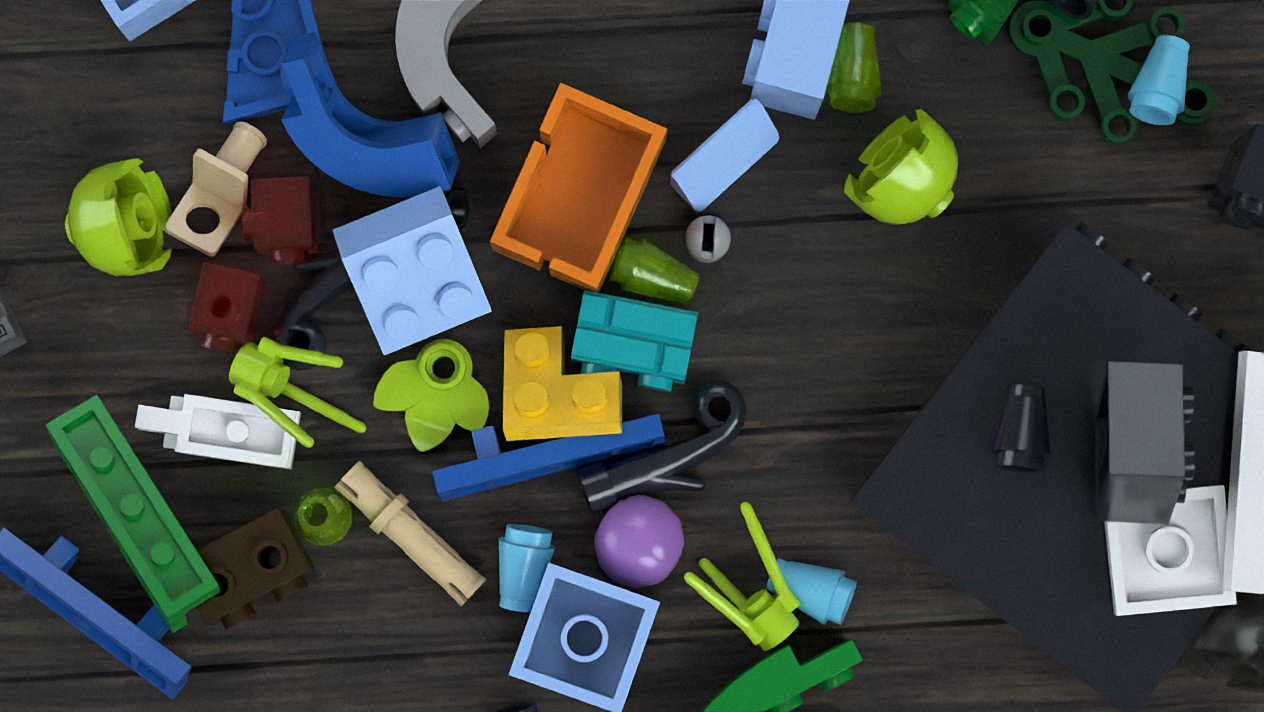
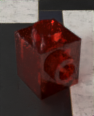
(282, 218)
(226, 307)

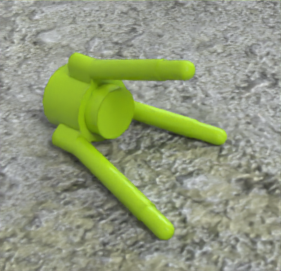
(261, 372)
(763, 616)

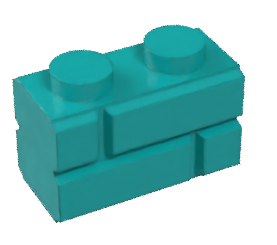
(634, 339)

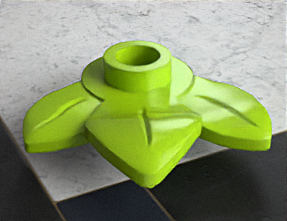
(432, 402)

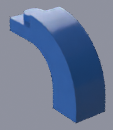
(354, 147)

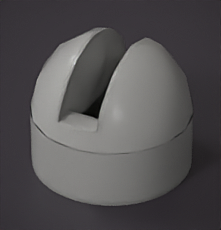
(694, 239)

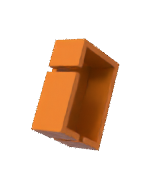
(583, 192)

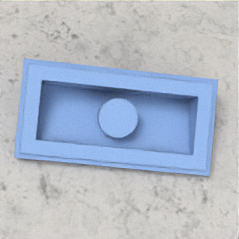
(724, 156)

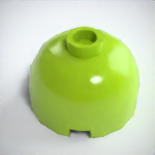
(906, 172)
(120, 219)

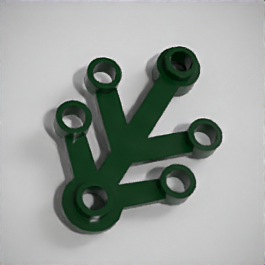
(1100, 62)

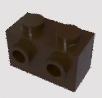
(252, 565)

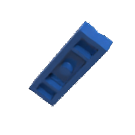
(502, 469)
(132, 644)

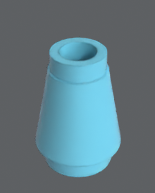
(1161, 83)
(522, 565)
(821, 590)

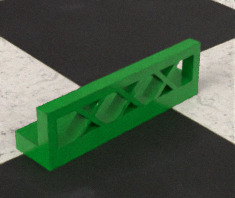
(132, 511)

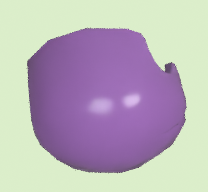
(639, 541)

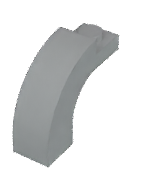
(422, 55)

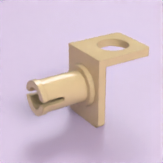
(218, 185)

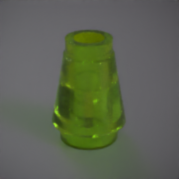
(855, 70)
(652, 272)
(337, 522)

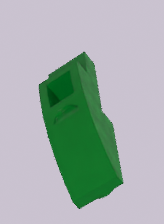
(779, 679)

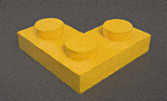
(544, 400)

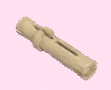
(411, 534)

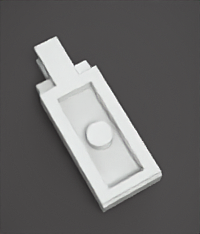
(221, 430)

